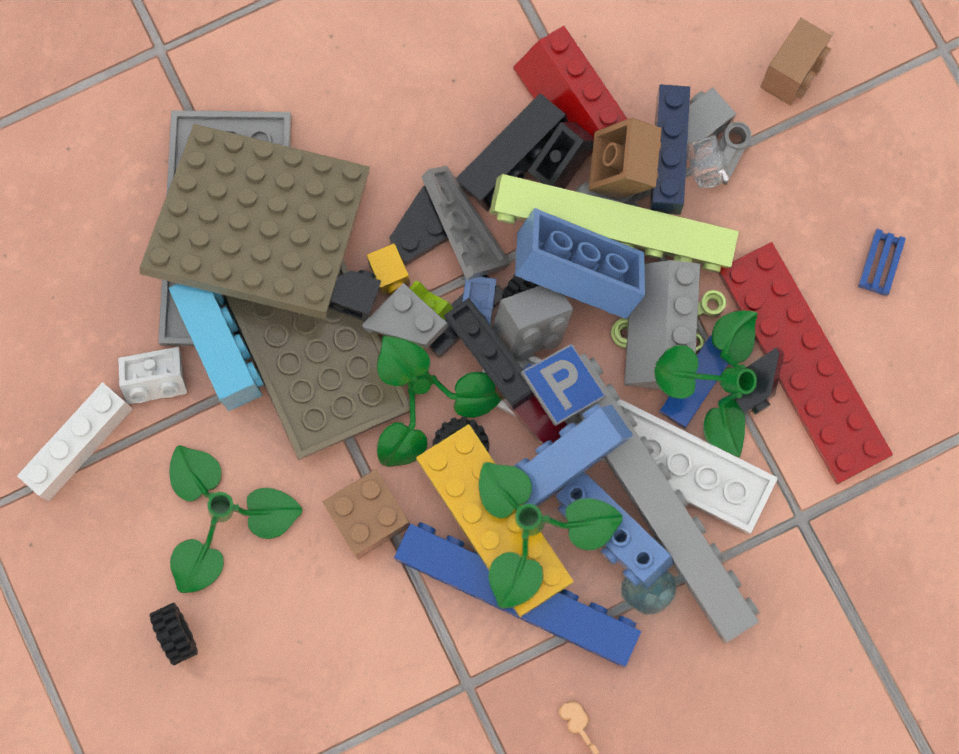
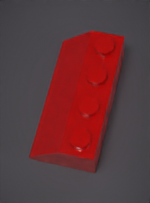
(569, 81)

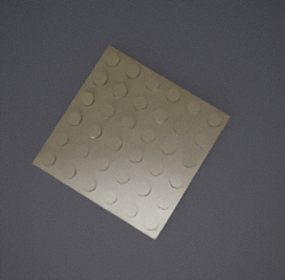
(256, 221)

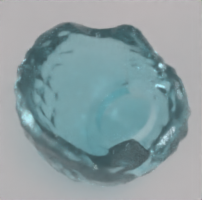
(654, 598)

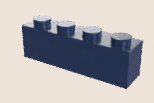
(673, 119)

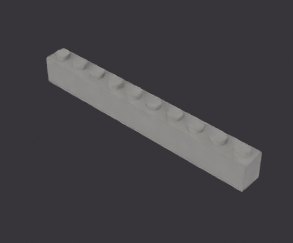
(674, 527)

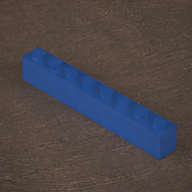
(559, 615)

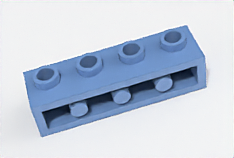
(574, 452)
(630, 545)

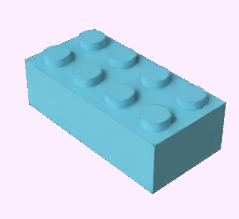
(219, 349)

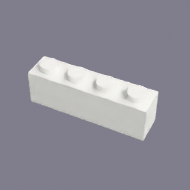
(74, 442)

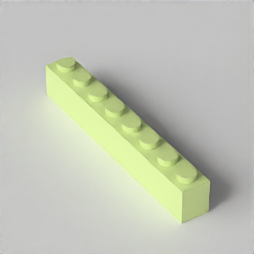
(628, 224)

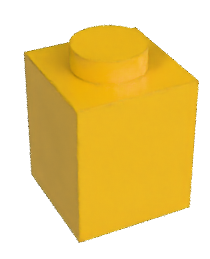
(388, 269)

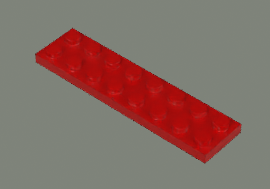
(810, 368)

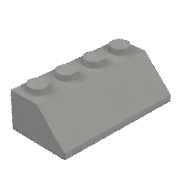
(661, 318)

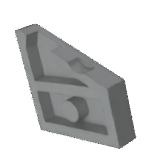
(407, 318)

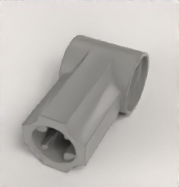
(731, 151)

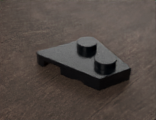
(418, 229)

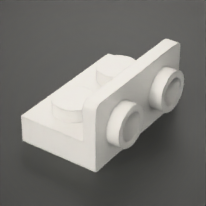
(151, 375)

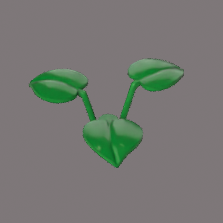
(408, 363)
(677, 374)
(505, 489)
(268, 510)

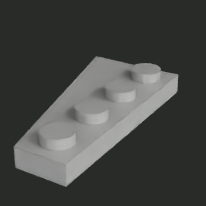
(466, 231)

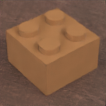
(797, 62)
(625, 158)
(366, 514)

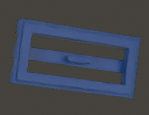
(889, 239)

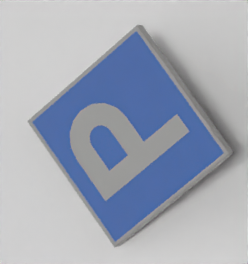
(563, 384)

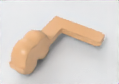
(577, 721)

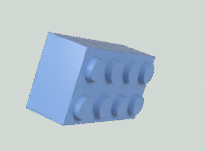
(580, 264)

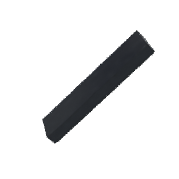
(490, 352)

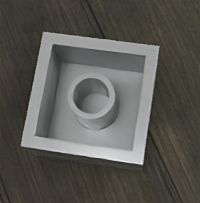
(532, 321)

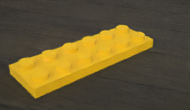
(455, 473)

